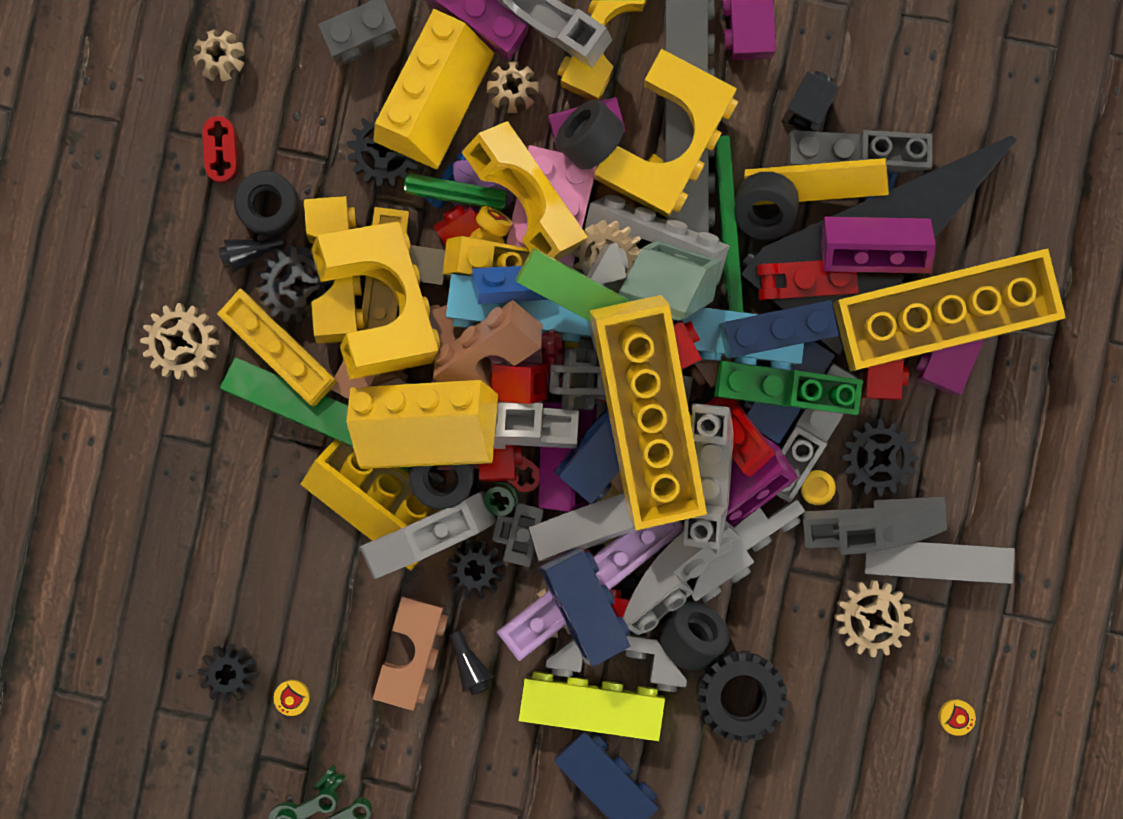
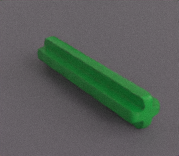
(455, 192)

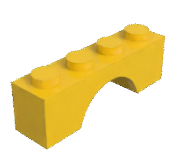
(579, 77)
(502, 158)
(336, 310)

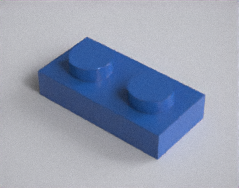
(500, 286)

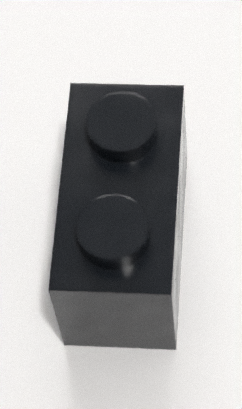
(810, 102)

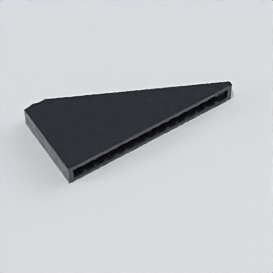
(930, 196)

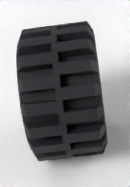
(763, 717)

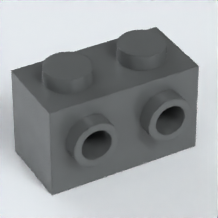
(359, 31)

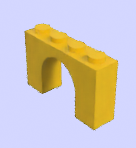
(706, 103)
(382, 254)

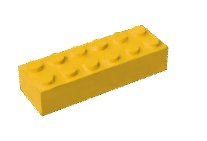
(949, 310)
(648, 411)

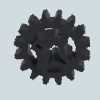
(382, 165)
(290, 270)
(868, 446)

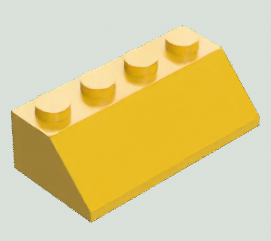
(433, 90)
(422, 424)
(369, 499)

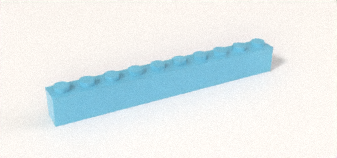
(465, 311)

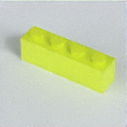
(592, 707)

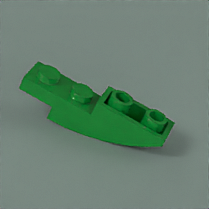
(788, 388)

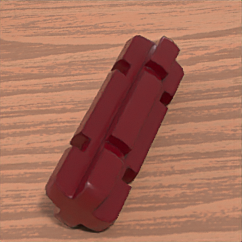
(552, 352)

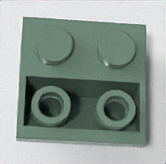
(679, 275)

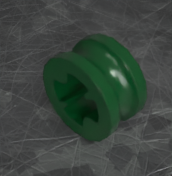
(496, 506)
(330, 779)

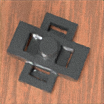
(578, 379)
(519, 535)

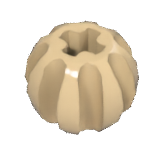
(212, 48)
(520, 79)

